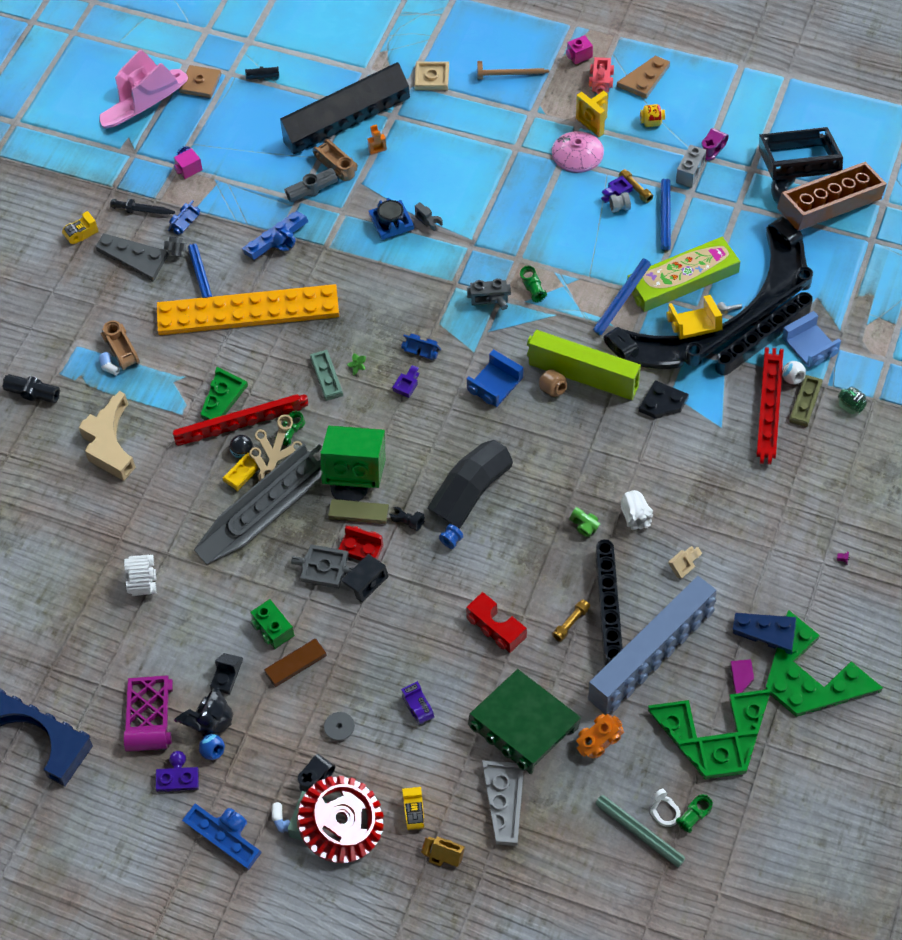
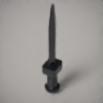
(131, 206)

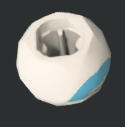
(794, 372)

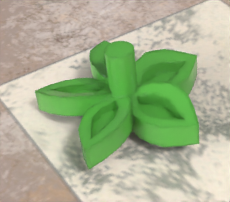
(357, 363)

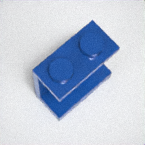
(496, 379)

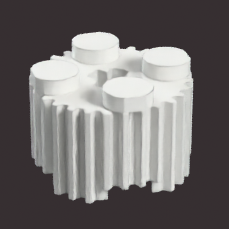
(140, 575)

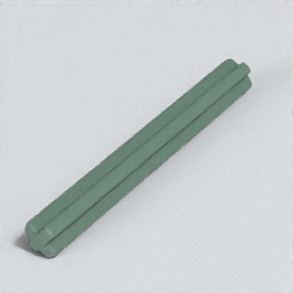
(640, 831)

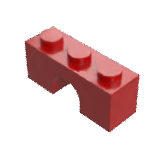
(506, 634)

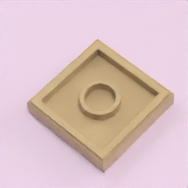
(431, 75)

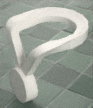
(658, 796)

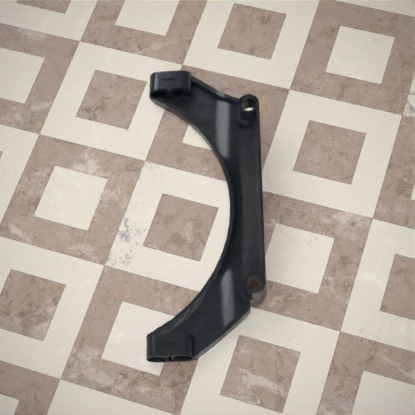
(785, 278)

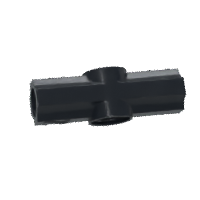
(31, 388)

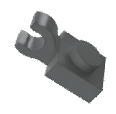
(424, 215)

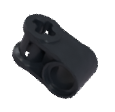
(316, 770)

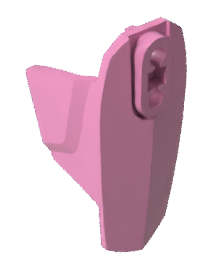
(140, 87)

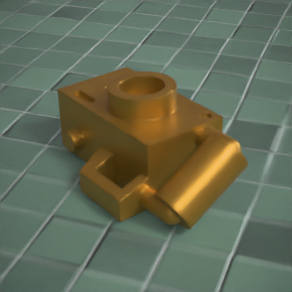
(443, 850)

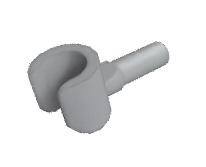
(725, 309)

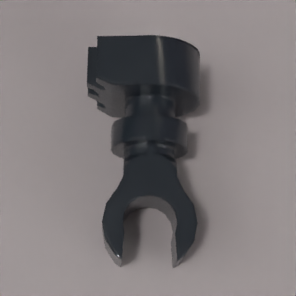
(414, 521)

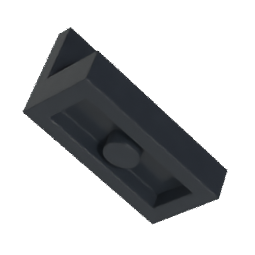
(366, 577)

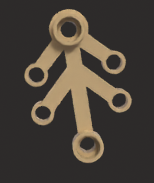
(273, 454)

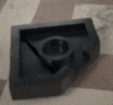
(662, 400)

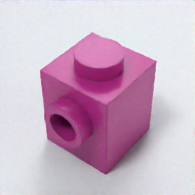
(579, 49)

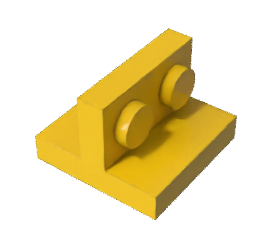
(592, 111)

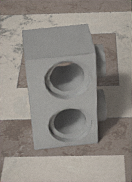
(691, 166)

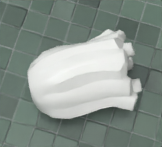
(636, 510)

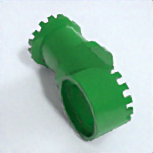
(533, 284)
(294, 428)
(694, 814)

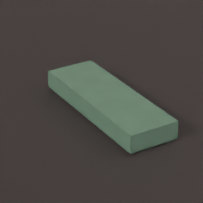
(326, 375)

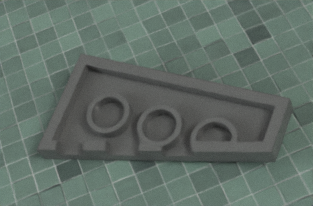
(141, 257)

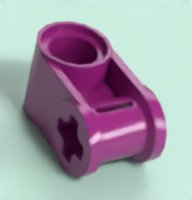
(714, 143)

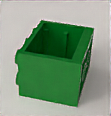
(353, 456)

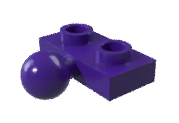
(177, 777)

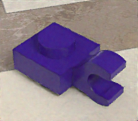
(616, 188)
(407, 383)

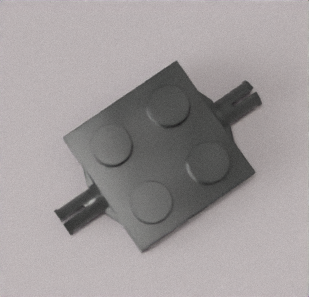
(323, 566)

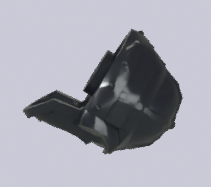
(211, 715)

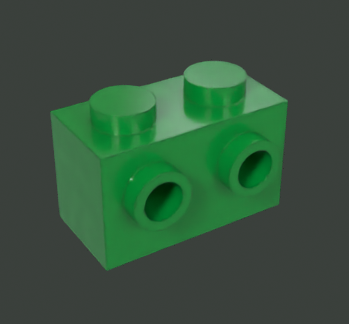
(272, 624)

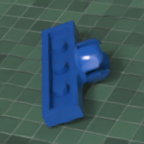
(278, 236)
(224, 833)

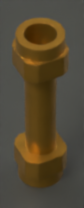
(645, 194)
(561, 632)

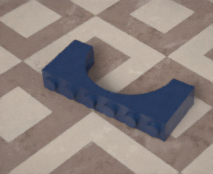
(67, 744)

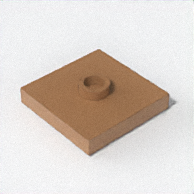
(201, 81)

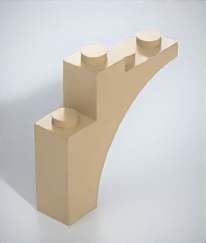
(102, 433)

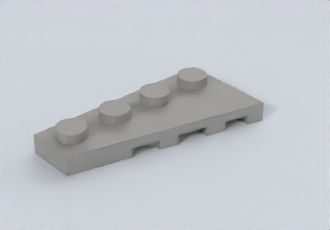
(504, 793)

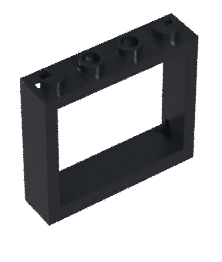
(803, 166)

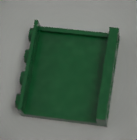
(523, 720)

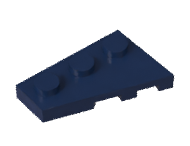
(770, 629)

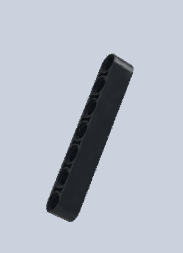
(762, 333)
(608, 595)

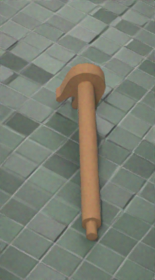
(480, 72)

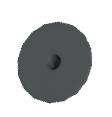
(339, 726)

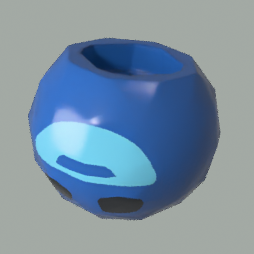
(211, 747)

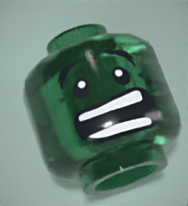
(852, 400)

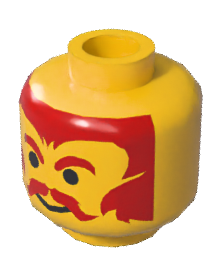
(652, 115)

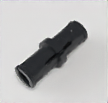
(262, 73)

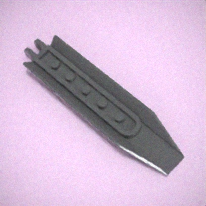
(261, 504)

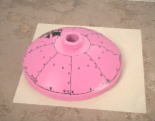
(577, 151)

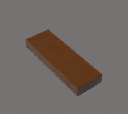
(295, 662)

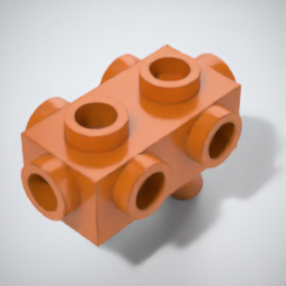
(604, 732)

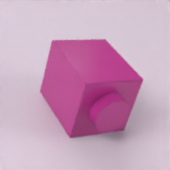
(187, 163)

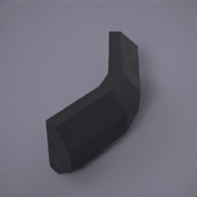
(469, 481)

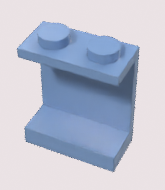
(809, 340)

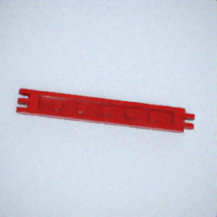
(769, 405)
(239, 419)

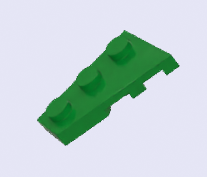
(223, 394)

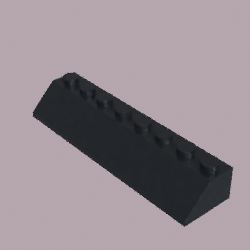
(344, 108)

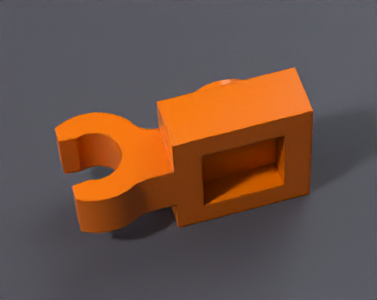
(377, 142)

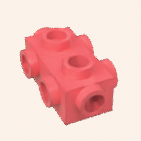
(601, 75)

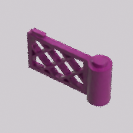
(151, 736)

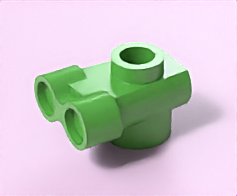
(586, 523)

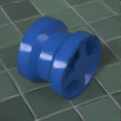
(451, 536)

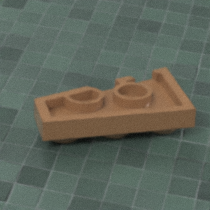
(645, 77)

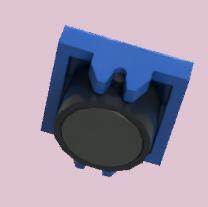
(391, 218)

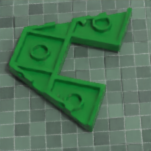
(804, 694)
(715, 754)

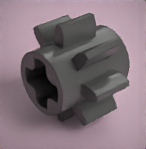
(175, 246)

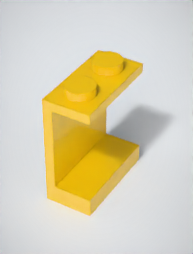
(696, 321)

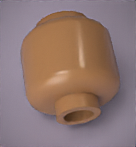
(553, 383)

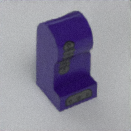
(417, 703)

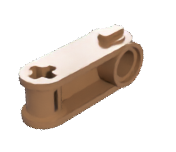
(335, 158)
(116, 337)

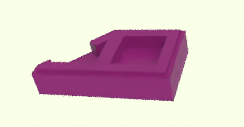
(742, 674)

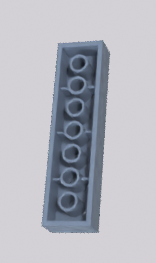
(652, 646)

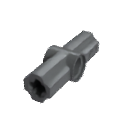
(311, 185)

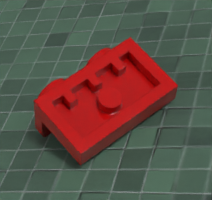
(361, 543)

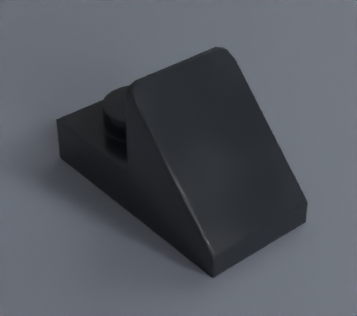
(226, 672)

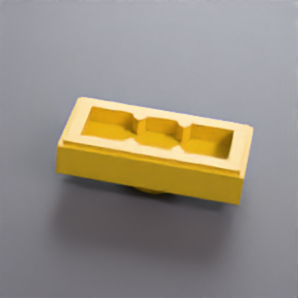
(241, 472)

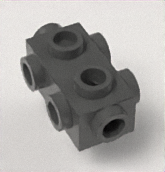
(489, 292)

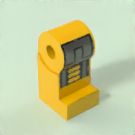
(80, 229)
(413, 808)

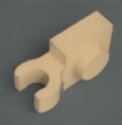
(683, 561)

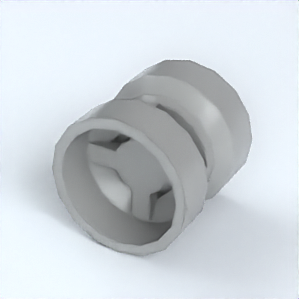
(620, 202)

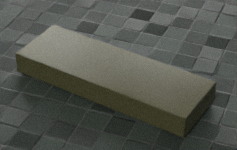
(806, 401)
(358, 511)

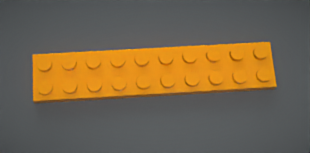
(247, 309)

